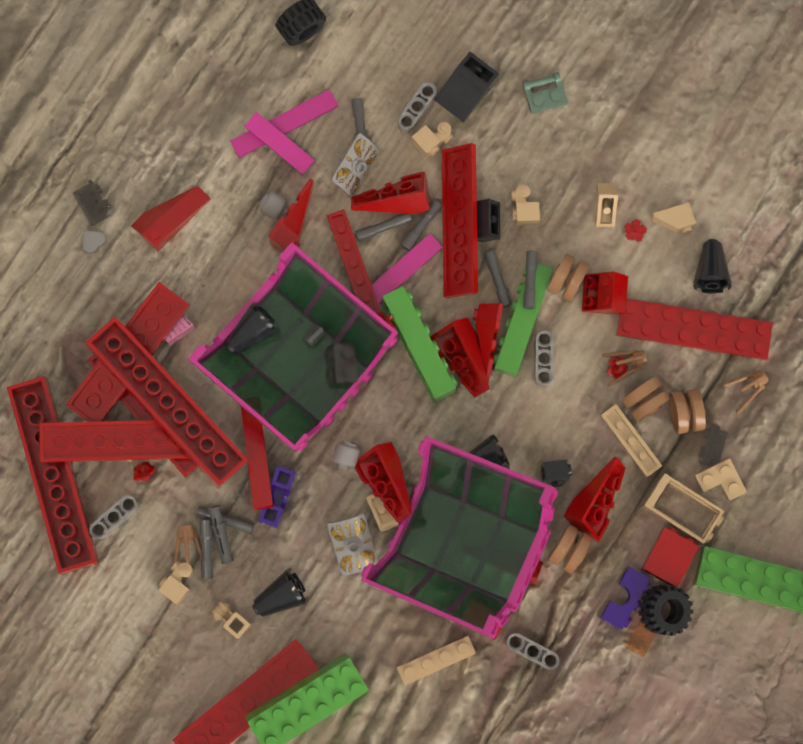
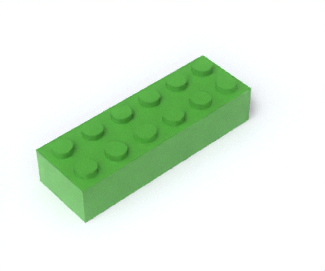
(418, 344)
(750, 579)
(307, 702)

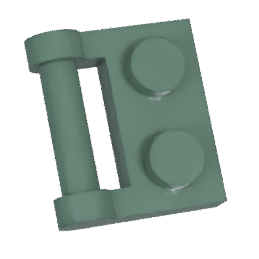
(545, 99)

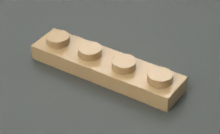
(631, 440)
(436, 660)

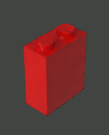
(670, 556)

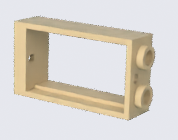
(656, 492)

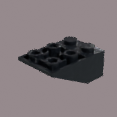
(467, 86)

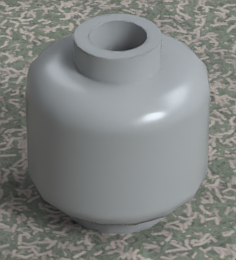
(273, 205)
(346, 455)

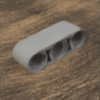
(415, 116)
(541, 368)
(104, 519)
(542, 652)

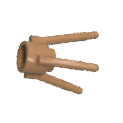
(635, 358)
(757, 380)
(186, 535)

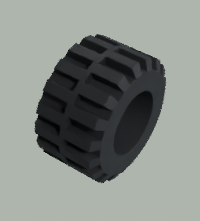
(300, 22)
(679, 610)

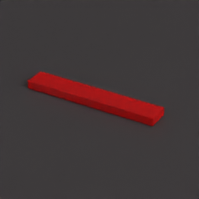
(352, 259)
(257, 461)

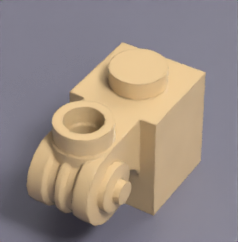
(429, 142)
(525, 212)
(172, 586)
(234, 622)

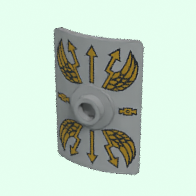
(355, 165)
(352, 544)

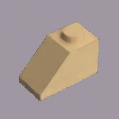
(606, 204)
(676, 218)

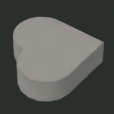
(93, 241)

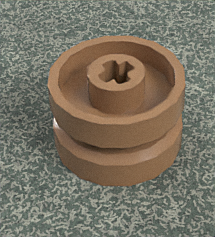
(567, 277)
(647, 400)
(687, 411)
(572, 550)

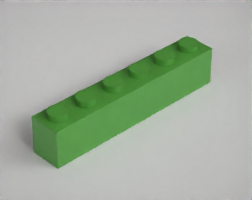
(521, 325)

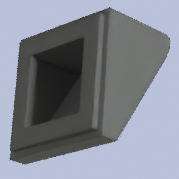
(313, 335)

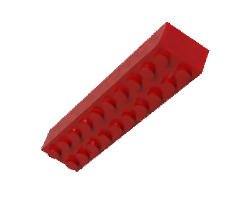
(166, 402)
(53, 482)

